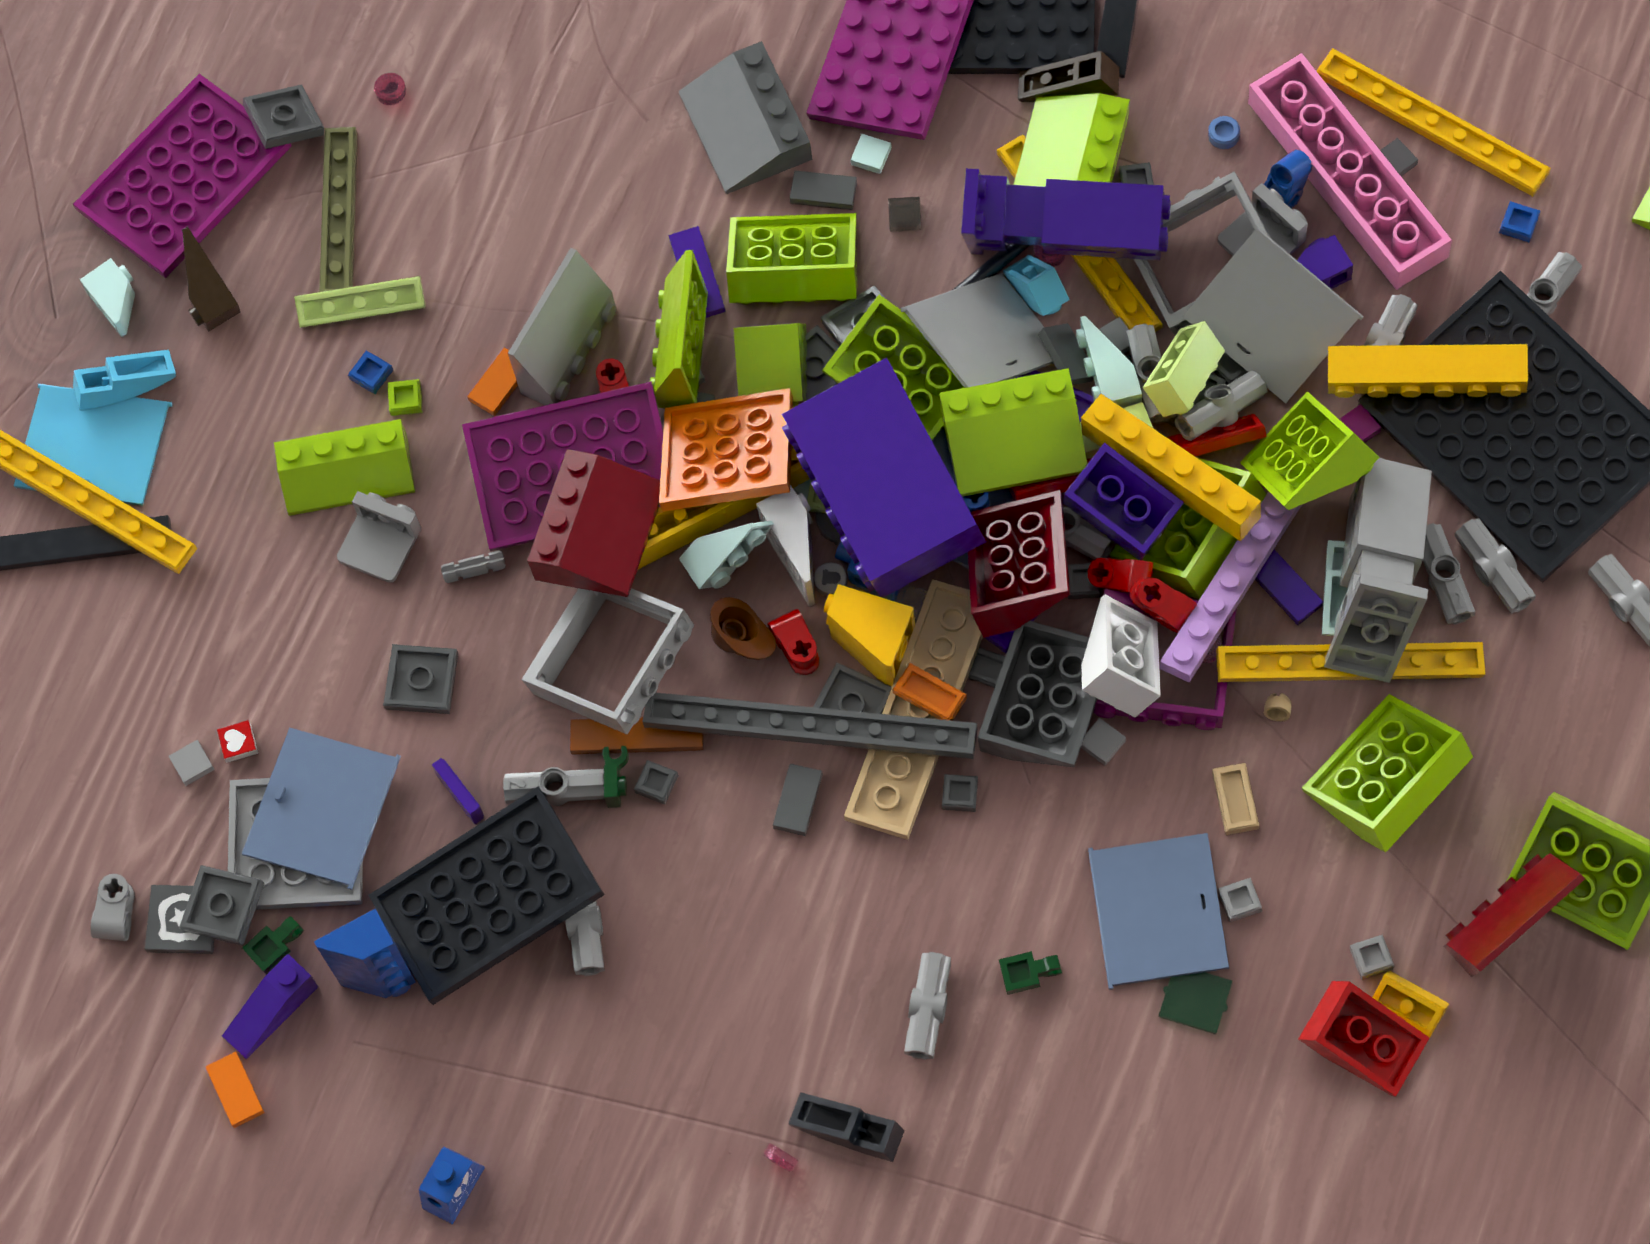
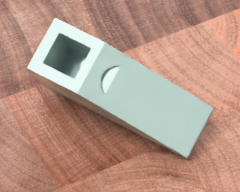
(1111, 370)
(717, 555)

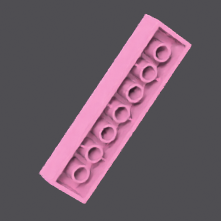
(1350, 171)

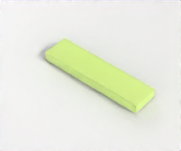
(360, 301)

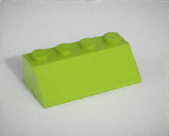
(334, 465)

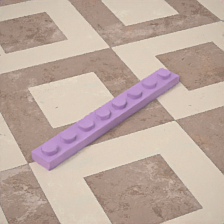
(1226, 590)

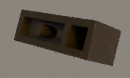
(1073, 76)
(207, 292)

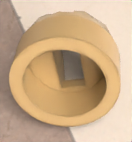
(1277, 707)

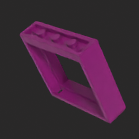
(1168, 713)

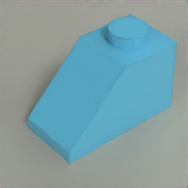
(1037, 285)

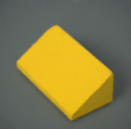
(1410, 1002)

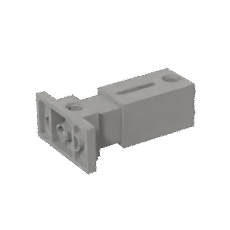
(1379, 567)

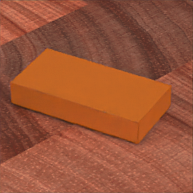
(495, 385)
(929, 693)
(235, 1089)

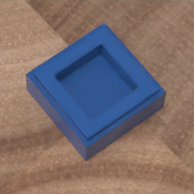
(1519, 221)
(370, 372)

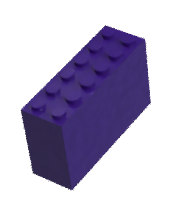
(881, 479)

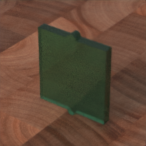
(1196, 1000)

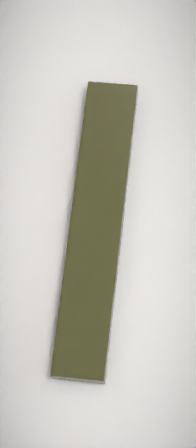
(338, 208)

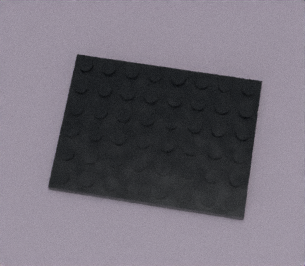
(1535, 464)

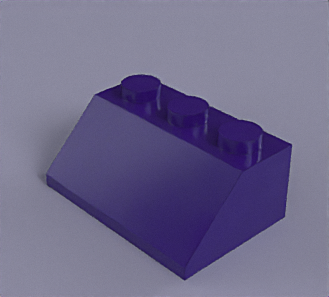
(1122, 501)

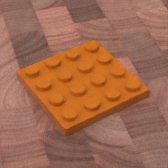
(725, 450)

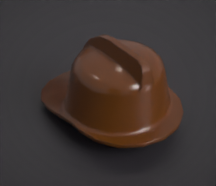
(740, 630)

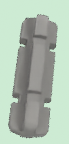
(473, 566)

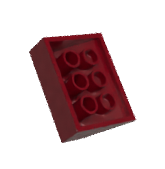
(595, 525)
(1020, 564)
(1512, 913)

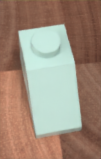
(112, 293)

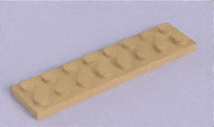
(896, 782)

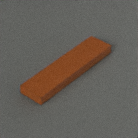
(591, 737)

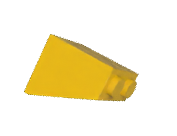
(870, 629)

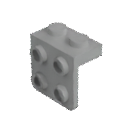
(1282, 223)
(379, 537)

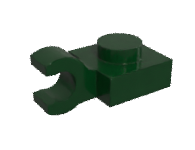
(614, 783)
(269, 947)
(1022, 972)

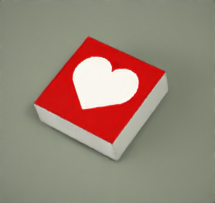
(237, 741)

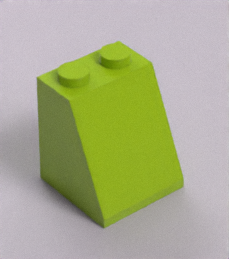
(771, 359)

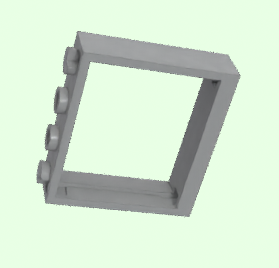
(1190, 207)
(571, 629)

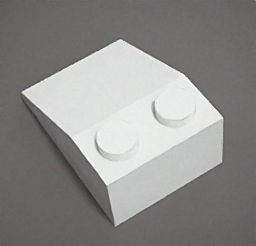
(791, 537)
(1122, 658)

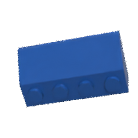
(366, 957)

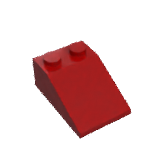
(1363, 1037)

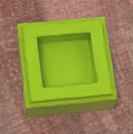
(405, 397)

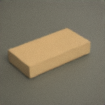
(1235, 799)

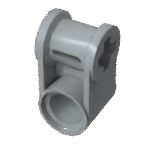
(113, 915)

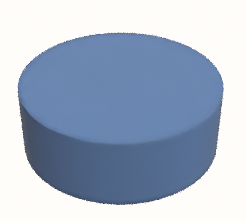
(1224, 132)

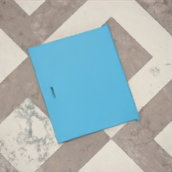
(103, 444)

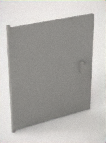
(1273, 314)
(982, 331)

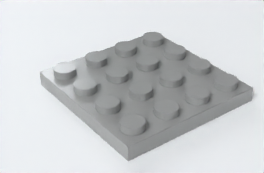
(281, 885)

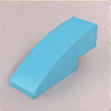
(122, 378)

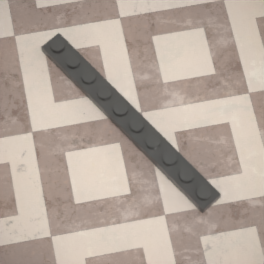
(811, 725)

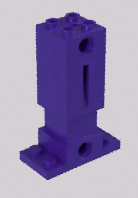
(1066, 217)

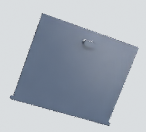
(324, 807)
(1155, 912)

